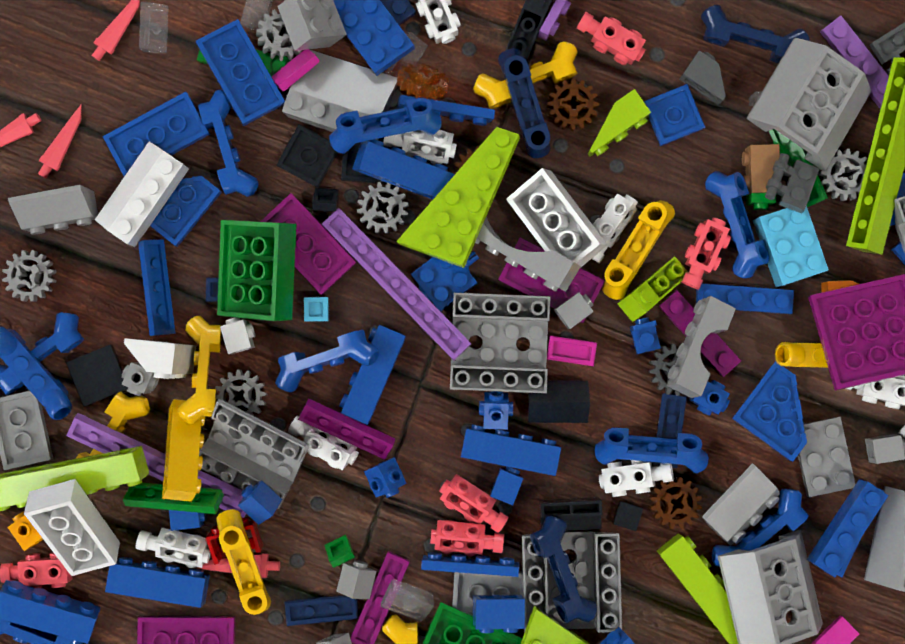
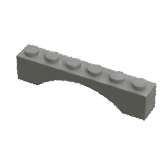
(549, 265)

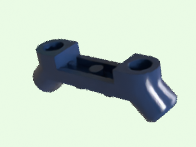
(720, 30)
(525, 102)
(548, 545)

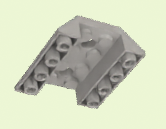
(802, 88)
(500, 323)
(251, 453)
(887, 549)
(596, 573)
(762, 598)

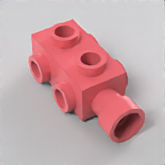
(617, 42)
(708, 249)
(471, 499)
(465, 535)
(41, 568)

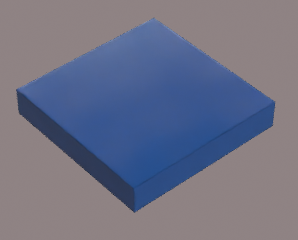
(674, 115)

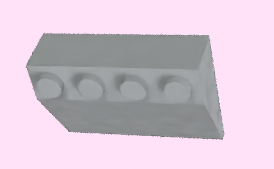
(335, 89)

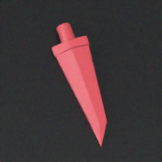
(112, 34)
(18, 128)
(56, 151)
(262, 561)

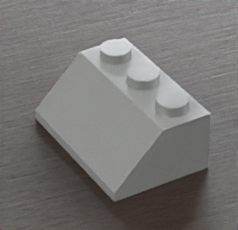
(54, 209)
(742, 505)

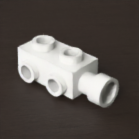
(437, 18)
(431, 147)
(613, 221)
(886, 391)
(324, 448)
(627, 477)
(180, 544)

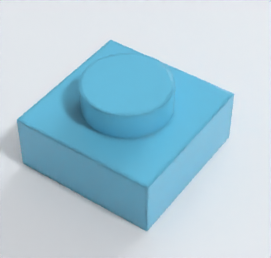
(316, 309)

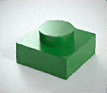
(759, 201)
(339, 551)

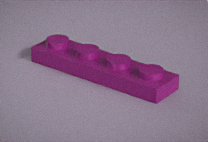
(713, 347)
(346, 429)
(372, 613)

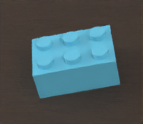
(791, 245)

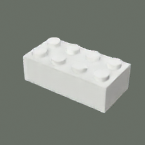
(556, 218)
(72, 527)

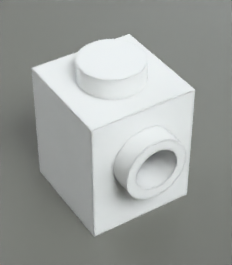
(237, 335)

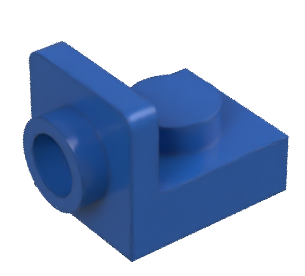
(645, 336)

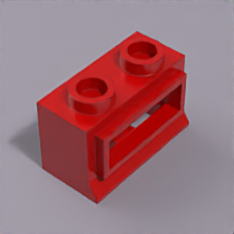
(214, 545)

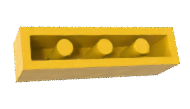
(182, 456)

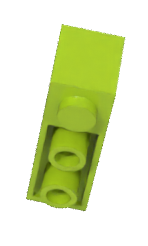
(626, 113)
(653, 289)

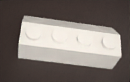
(141, 194)
(163, 358)

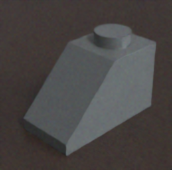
(705, 77)

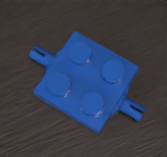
(441, 279)

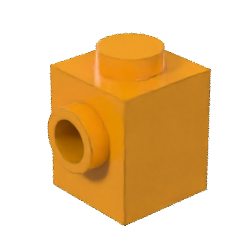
(24, 532)

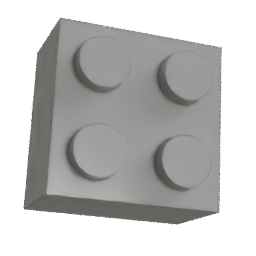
(311, 23)

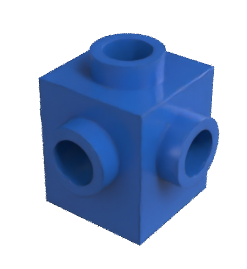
(719, 400)
(495, 410)
(385, 478)

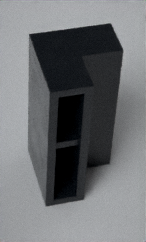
(561, 404)
(576, 512)

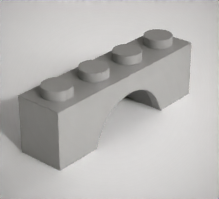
(689, 373)

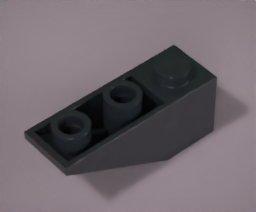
(528, 26)

